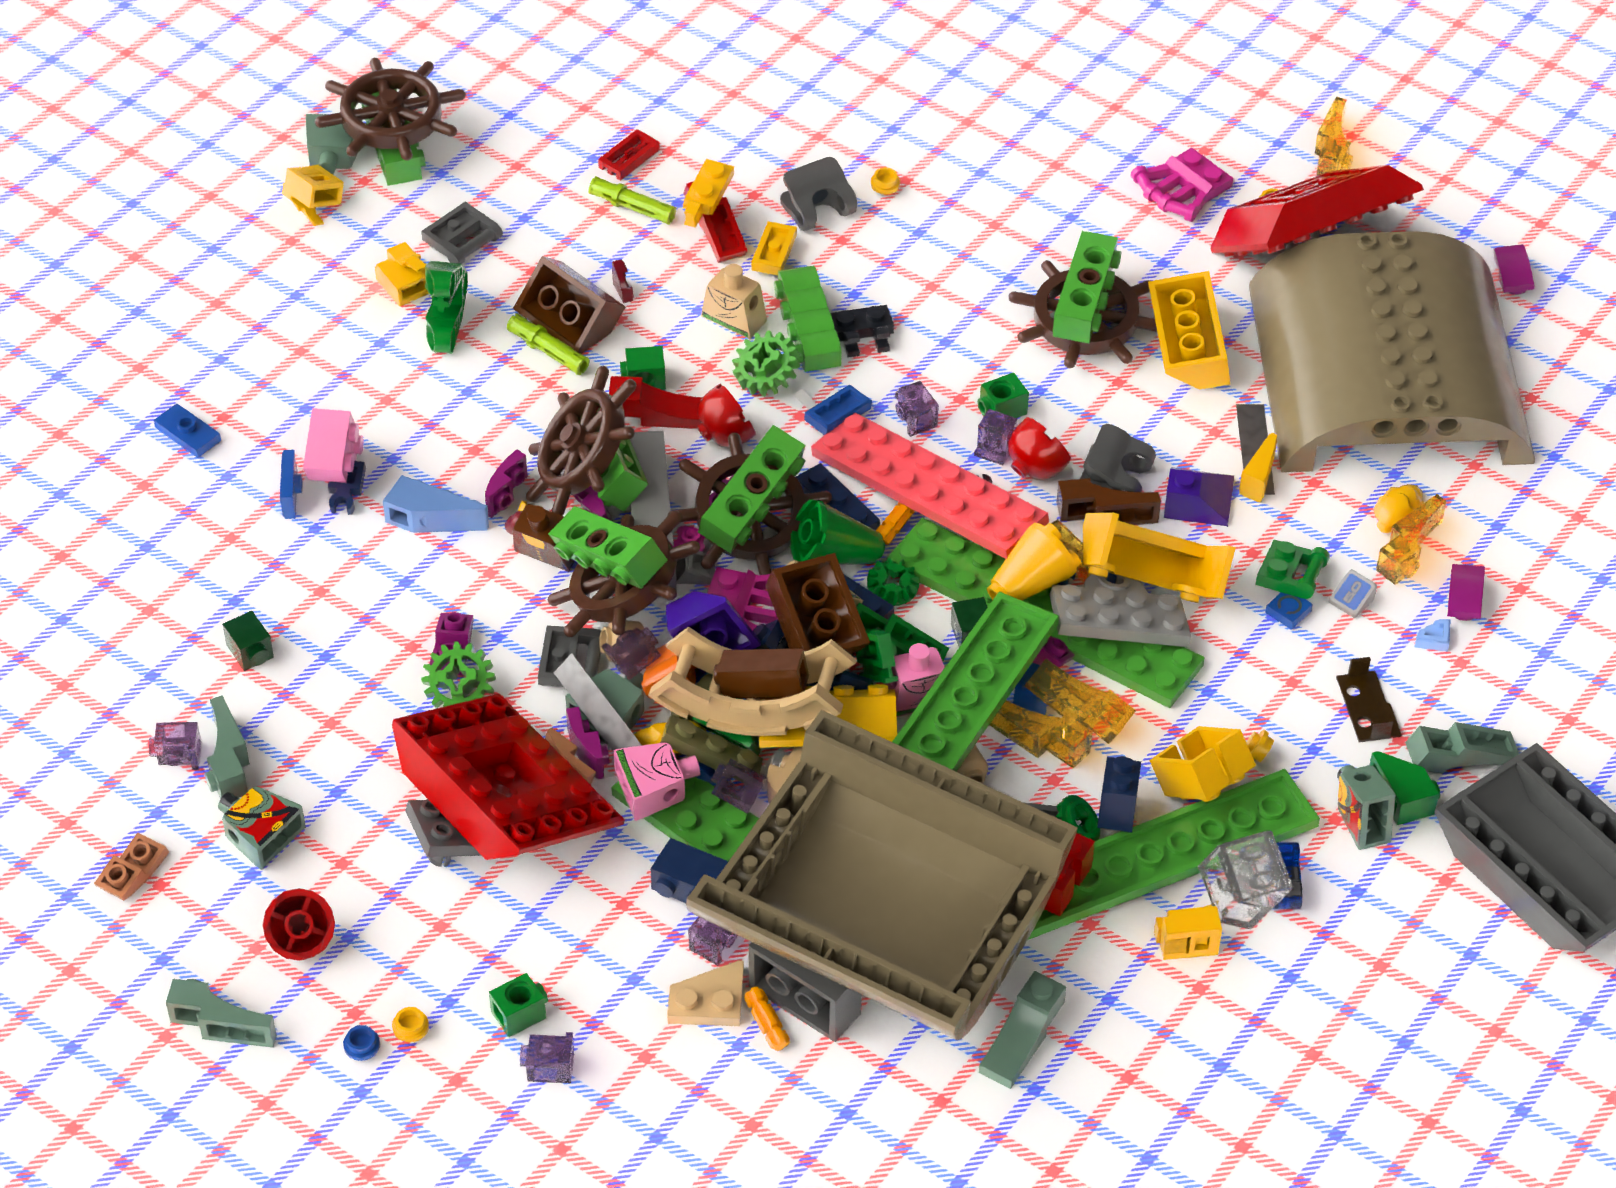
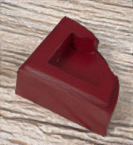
(619, 281)

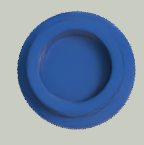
(361, 1043)

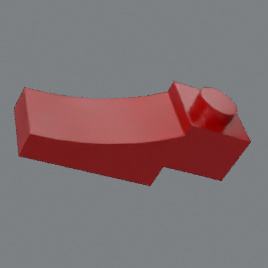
(722, 231)
(658, 406)

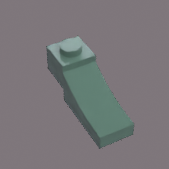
(1460, 747)
(229, 754)
(194, 1005)
(1024, 1029)

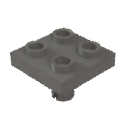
(436, 833)

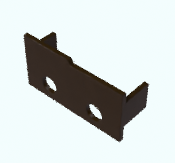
(1368, 704)

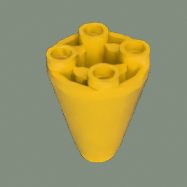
(1034, 564)

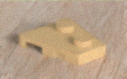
(708, 998)

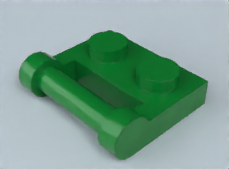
(1282, 565)

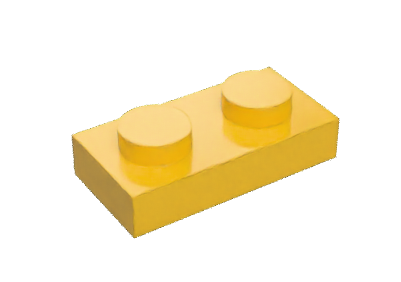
(774, 248)

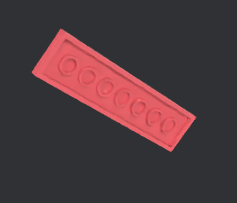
(928, 484)

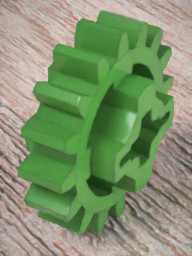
(766, 363)
(444, 678)

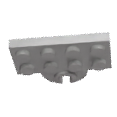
(1119, 612)

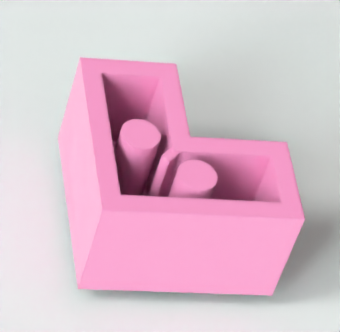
(331, 445)

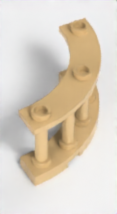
(748, 715)

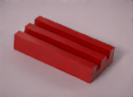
(632, 156)

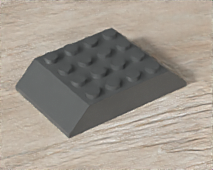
(1539, 847)

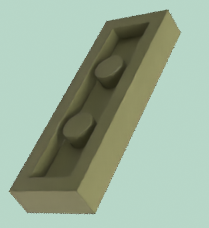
(707, 747)

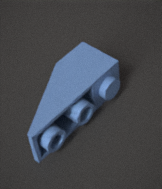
(430, 509)

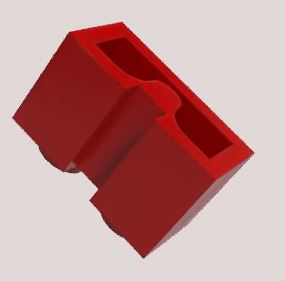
(1074, 871)

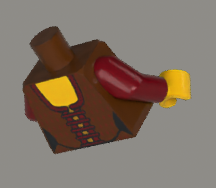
(530, 534)

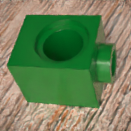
(645, 363)
(1004, 396)
(513, 1016)

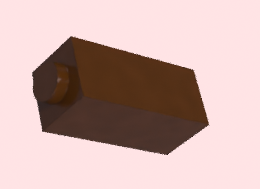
(761, 673)

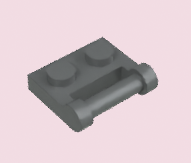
(456, 227)
(559, 646)

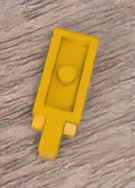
(706, 190)

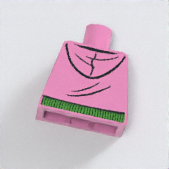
(915, 675)
(652, 777)

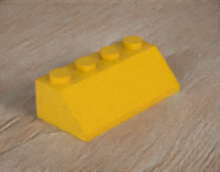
(1190, 330)
(867, 709)

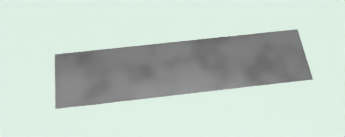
(1252, 434)
(595, 705)

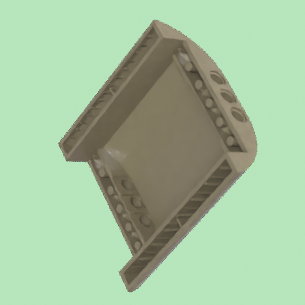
(1385, 346)
(891, 876)

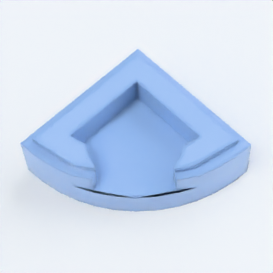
(1434, 636)

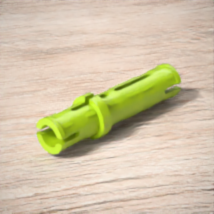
(620, 195)
(538, 337)

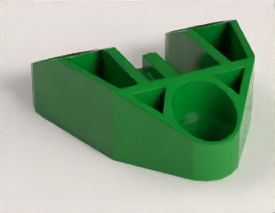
(448, 288)

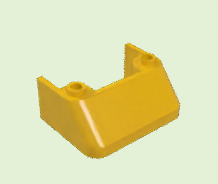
(1155, 557)

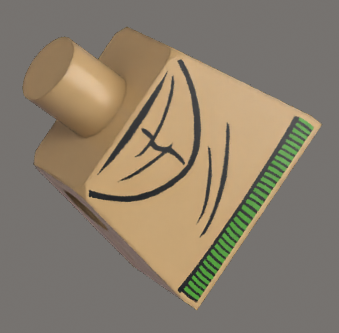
(735, 302)

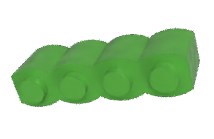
(808, 318)

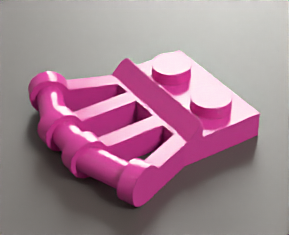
(1191, 171)
(741, 590)

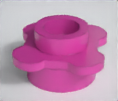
(688, 534)

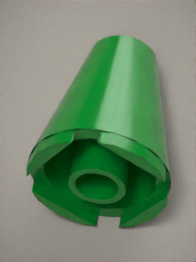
(830, 531)

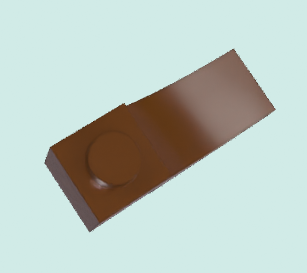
(1081, 496)

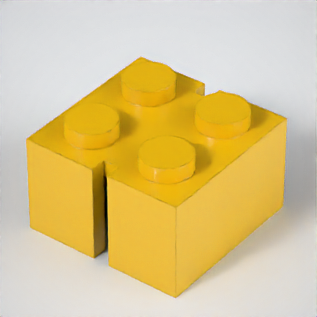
(1210, 763)

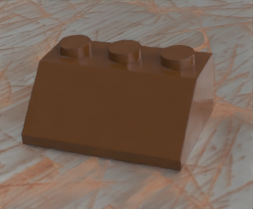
(568, 305)
(816, 605)

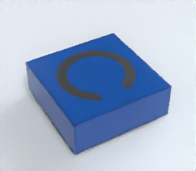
(1288, 609)

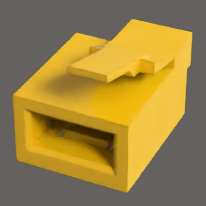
(312, 188)
(402, 274)
(1189, 932)

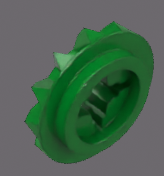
(893, 593)
(1078, 809)

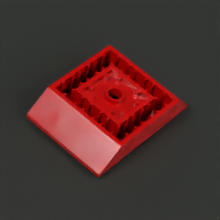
(1311, 207)
(498, 778)

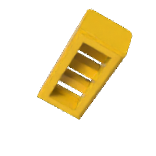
(1257, 472)

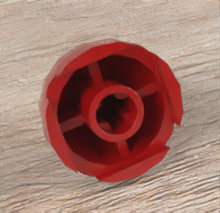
(722, 416)
(1036, 452)
(298, 924)

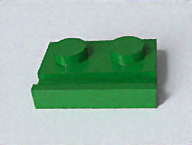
(878, 657)

